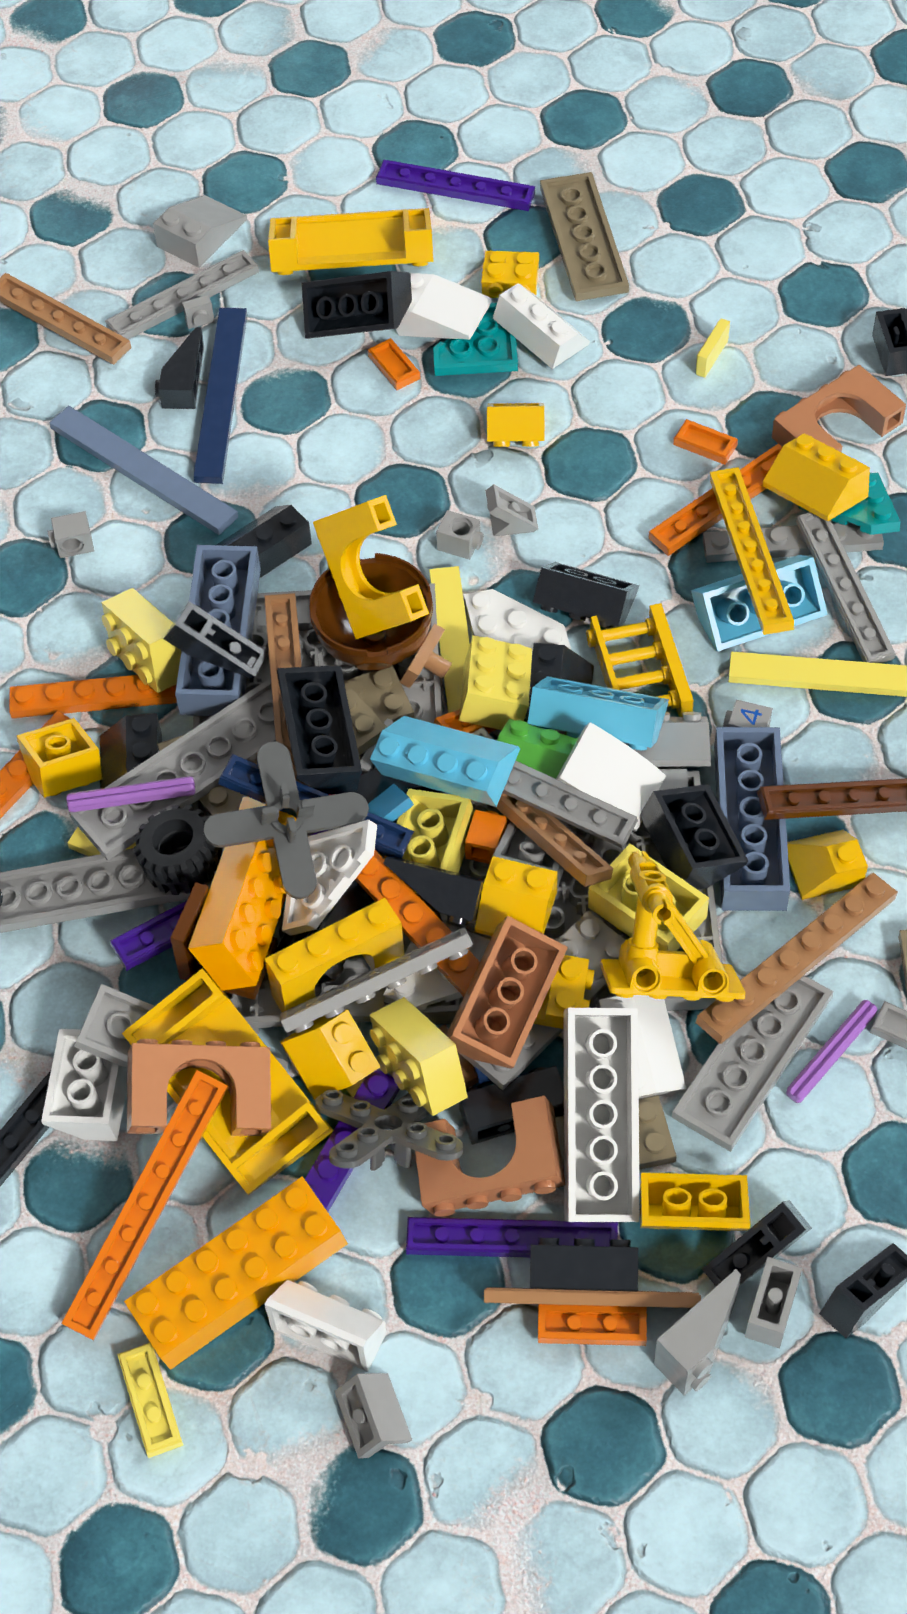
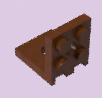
(182, 935)

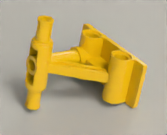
(659, 973)

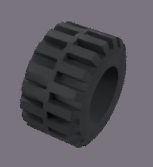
(164, 835)

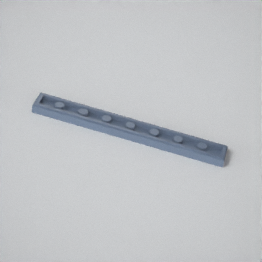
(144, 470)

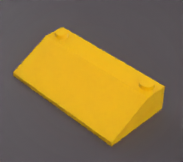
(350, 240)
(204, 1014)

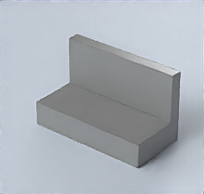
(372, 1413)

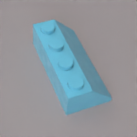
(730, 616)
(573, 705)
(445, 759)

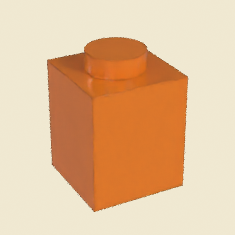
(484, 835)

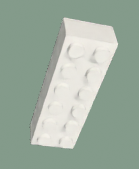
(601, 1115)

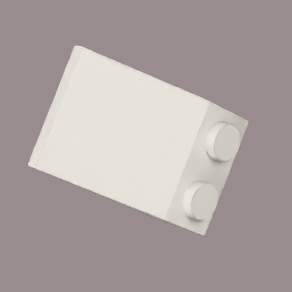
(442, 309)

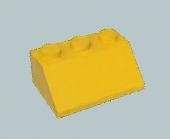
(818, 477)
(694, 1202)

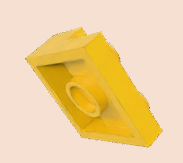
(507, 269)
(566, 991)

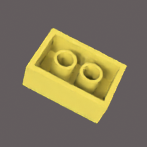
(137, 638)
(495, 683)
(617, 900)
(418, 1056)

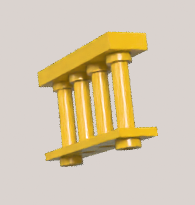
(662, 649)

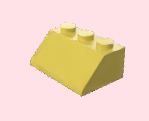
(439, 829)

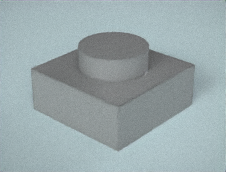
(198, 312)

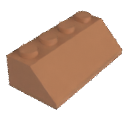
(506, 994)

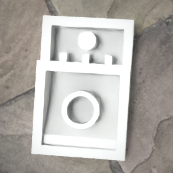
(611, 771)

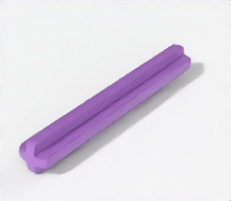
(130, 794)
(831, 1051)

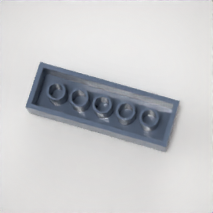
(226, 588)
(742, 764)

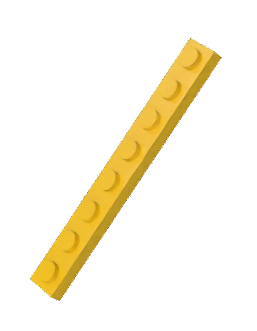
(751, 551)

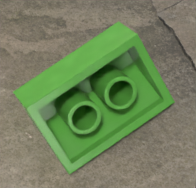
(539, 747)

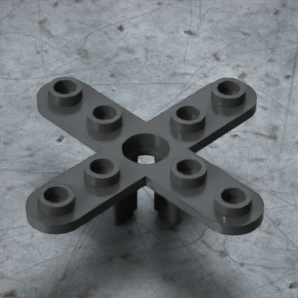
(290, 839)
(371, 1138)

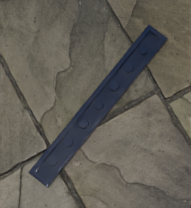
(220, 396)

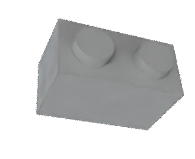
(773, 1302)

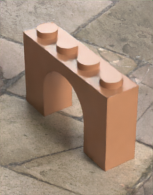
(851, 393)
(240, 1067)
(533, 1167)

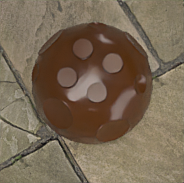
(382, 648)

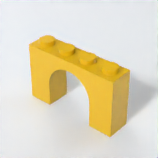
(341, 542)
(369, 932)

